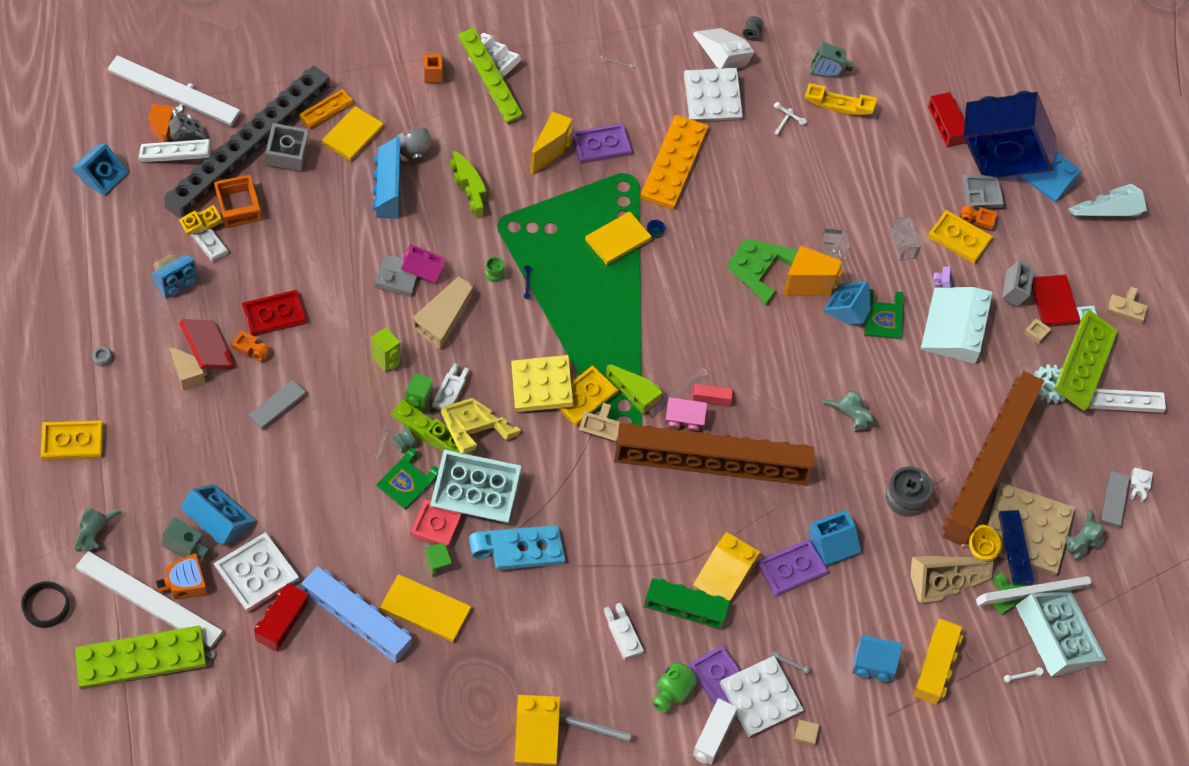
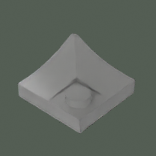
(982, 191)
(393, 278)

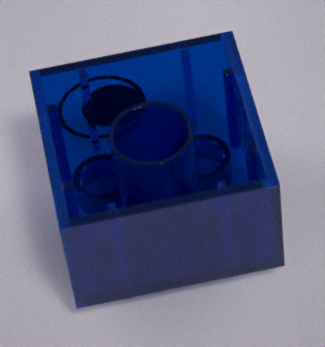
(1010, 135)

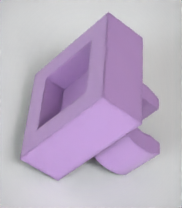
(944, 279)

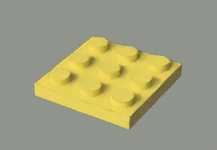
(542, 383)

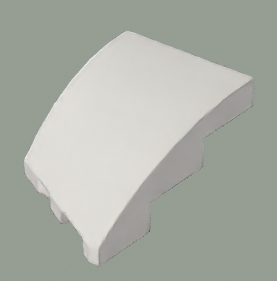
(499, 53)

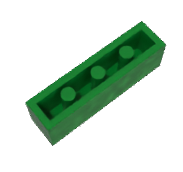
(686, 603)

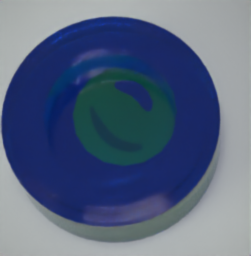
(656, 228)

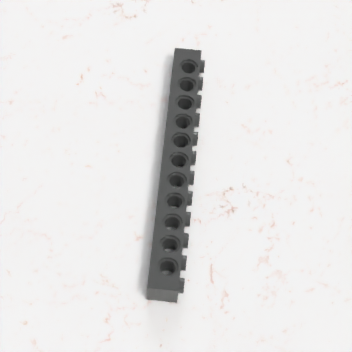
(246, 142)

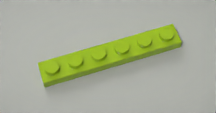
(490, 75)

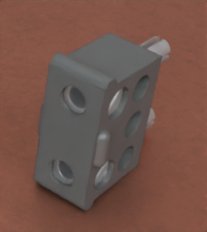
(185, 127)

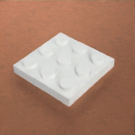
(713, 94)
(256, 571)
(761, 696)

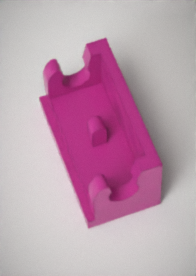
(422, 263)

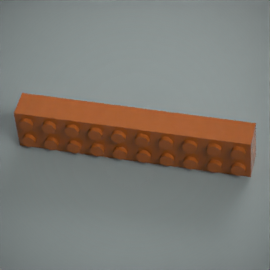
(714, 454)
(991, 458)

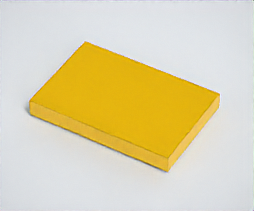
(352, 133)
(960, 236)
(618, 238)
(588, 394)
(72, 440)

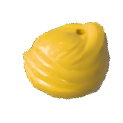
(985, 543)

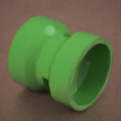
(494, 269)

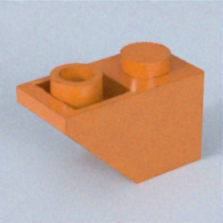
(432, 67)
(159, 121)

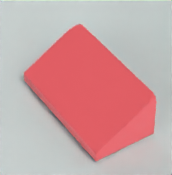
(712, 395)

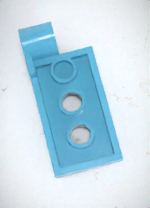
(506, 554)

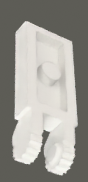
(450, 388)
(623, 633)

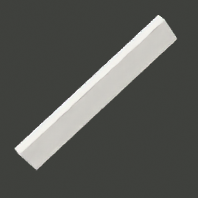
(1023, 592)

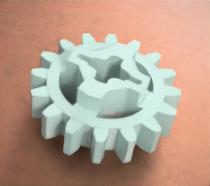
(1051, 376)

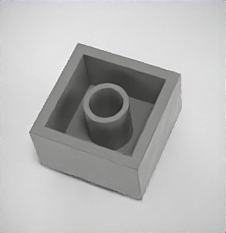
(287, 147)

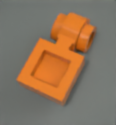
(983, 217)
(246, 343)

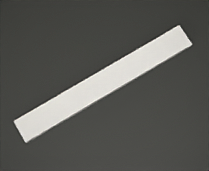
(174, 90)
(146, 597)

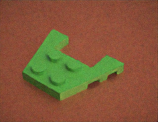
(754, 260)

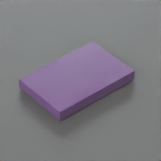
(601, 143)
(792, 568)
(711, 670)

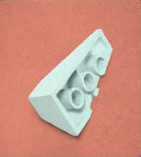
(1121, 202)

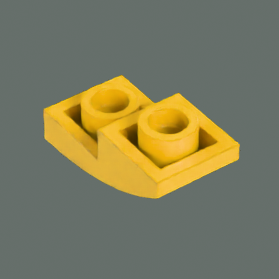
(202, 221)

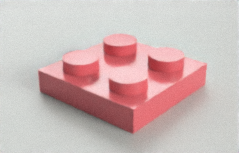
(435, 524)

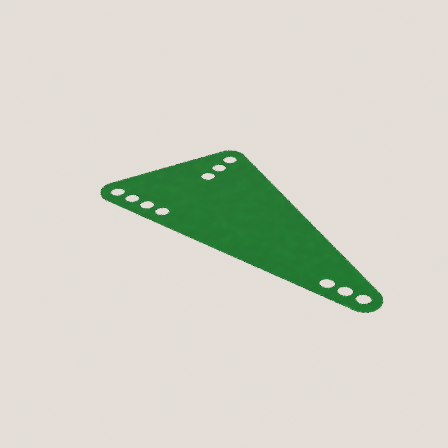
(585, 301)

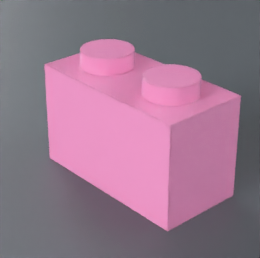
(685, 414)

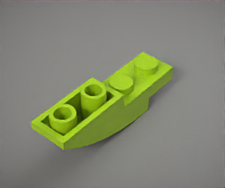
(470, 181)
(422, 427)

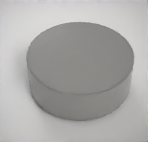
(102, 356)

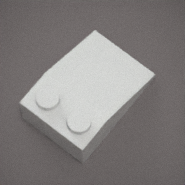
(725, 48)

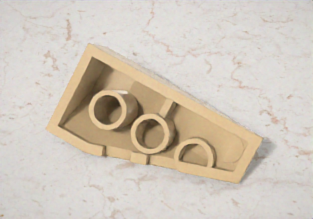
(942, 575)

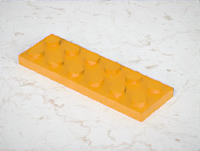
(674, 162)

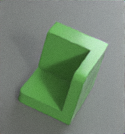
(437, 557)

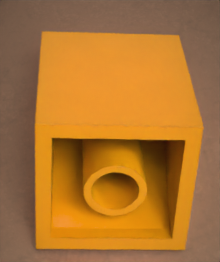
(813, 274)

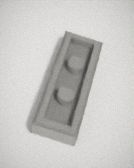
(277, 405)
(1114, 499)

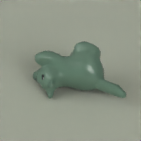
(852, 407)
(91, 525)
(1089, 536)

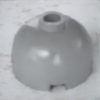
(415, 143)

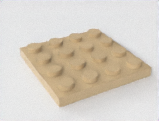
(1043, 523)

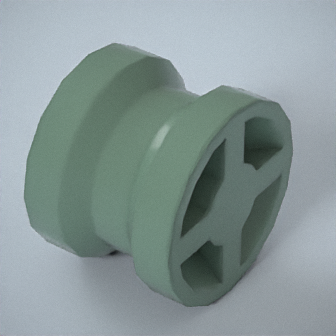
(403, 440)

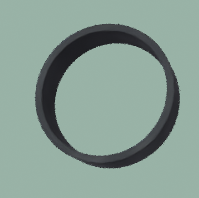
(39, 586)

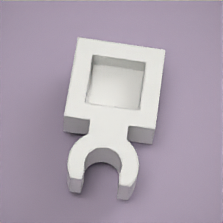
(1141, 483)

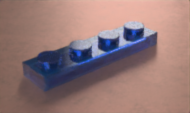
(1016, 547)

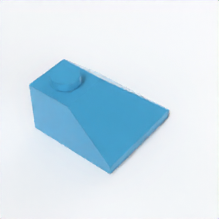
(850, 303)

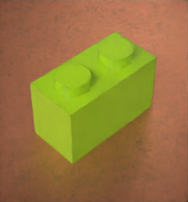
(385, 350)

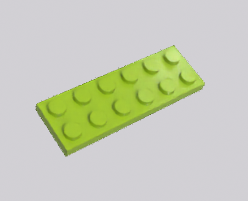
(1085, 360)
(140, 657)

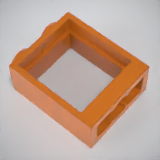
(240, 215)

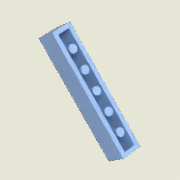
(357, 614)

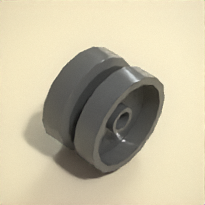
(909, 491)

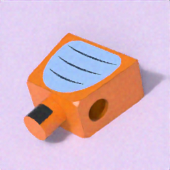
(183, 579)

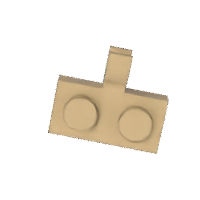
(1127, 307)
(600, 424)

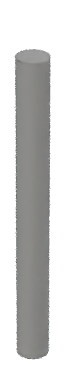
(595, 727)

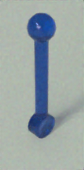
(527, 269)

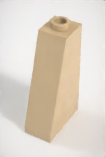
(442, 313)

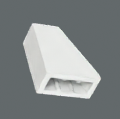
(714, 732)

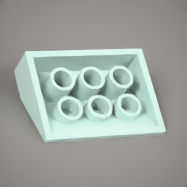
(957, 322)
(476, 486)
(1060, 632)

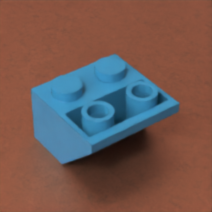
(175, 276)
(835, 538)

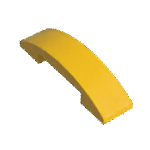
(840, 103)

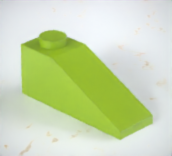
(637, 389)

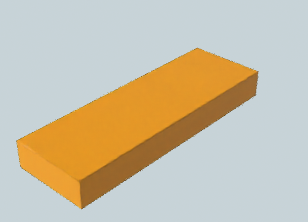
(326, 109)

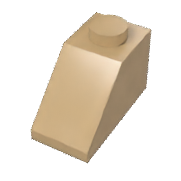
(187, 369)

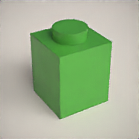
(419, 390)

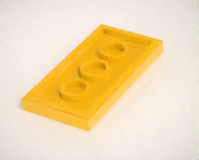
(425, 608)

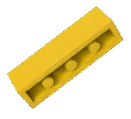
(937, 661)

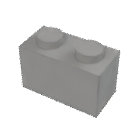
(1018, 283)

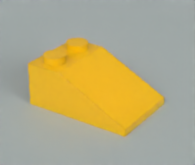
(552, 141)
(727, 567)
(537, 730)

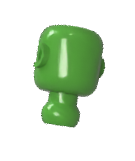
(674, 686)

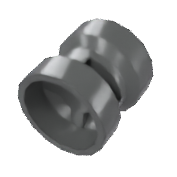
(753, 28)

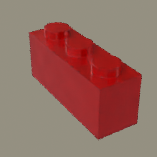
(947, 118)
(281, 617)

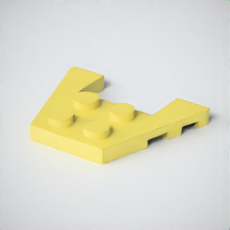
(472, 417)

